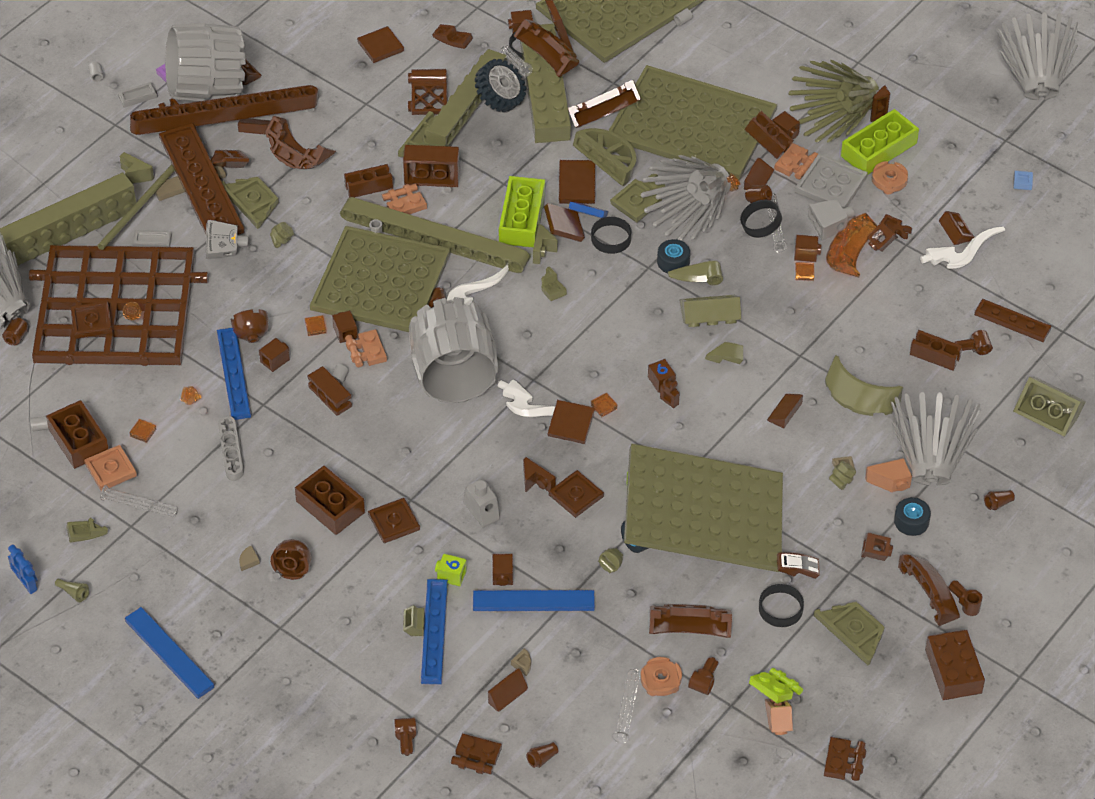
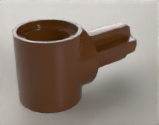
(978, 342)
(969, 599)
(703, 678)
(405, 732)

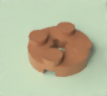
(890, 185)
(664, 686)

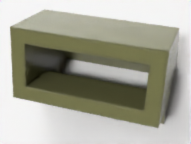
(413, 621)

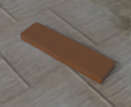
(1012, 320)

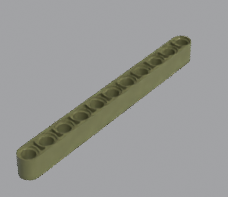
(433, 233)

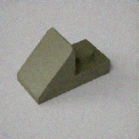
(135, 169)
(543, 242)

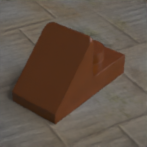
(537, 475)

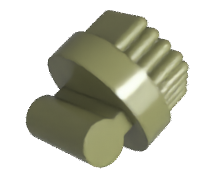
(281, 234)
(842, 475)
(611, 560)

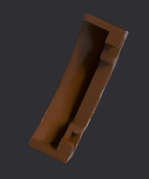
(548, 46)
(604, 104)
(289, 151)
(933, 585)
(690, 619)

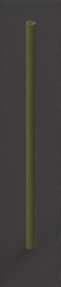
(137, 206)

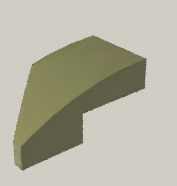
(551, 286)
(726, 351)
(84, 530)

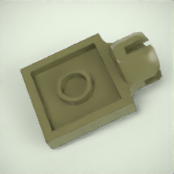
(630, 200)

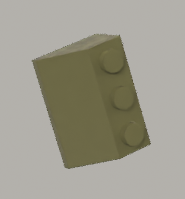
(710, 310)
(1049, 406)

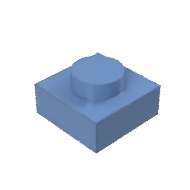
(1023, 180)

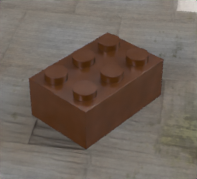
(431, 165)
(76, 433)
(330, 500)
(955, 664)

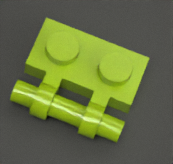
(775, 685)

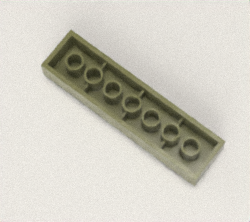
(546, 97)
(69, 218)

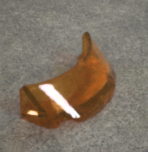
(848, 244)

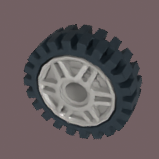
(500, 85)

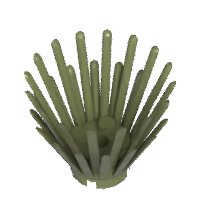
(851, 96)

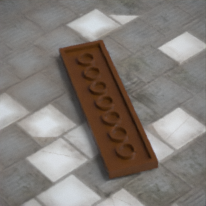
(199, 177)

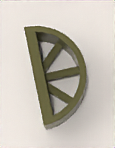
(591, 144)

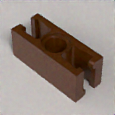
(769, 134)
(368, 181)
(936, 350)
(329, 391)

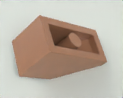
(890, 475)
(779, 716)

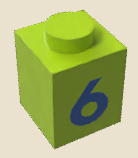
(451, 569)

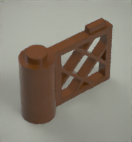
(428, 81)

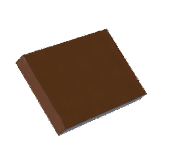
(559, 26)
(576, 181)

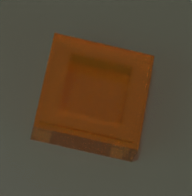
(804, 271)
(315, 325)
(604, 404)
(142, 430)

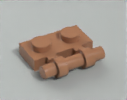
(792, 159)
(409, 204)
(371, 346)

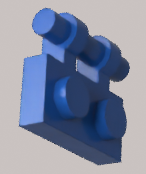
(22, 568)

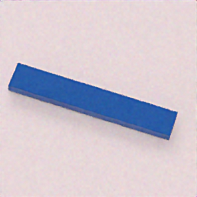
(233, 374)
(533, 600)
(434, 631)
(169, 653)

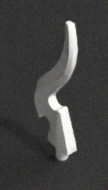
(958, 260)
(464, 289)
(521, 399)

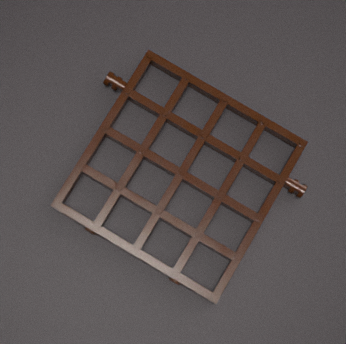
(115, 303)

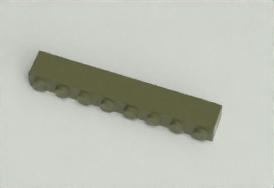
(459, 106)

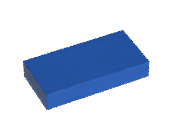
(588, 209)

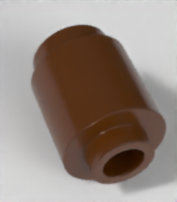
(758, 192)
(15, 331)

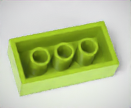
(880, 141)
(521, 211)

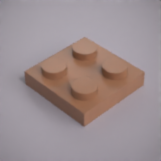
(110, 467)

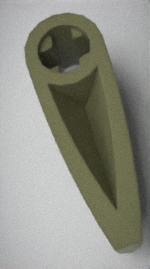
(701, 272)

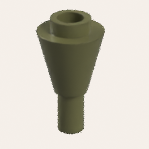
(77, 591)

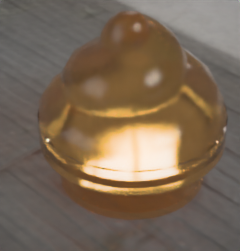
(734, 182)
(131, 311)
(190, 395)

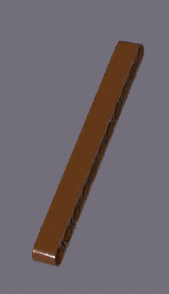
(224, 109)

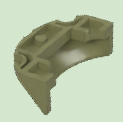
(859, 395)

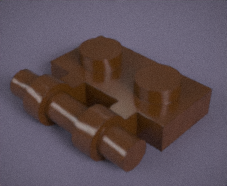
(477, 749)
(837, 759)

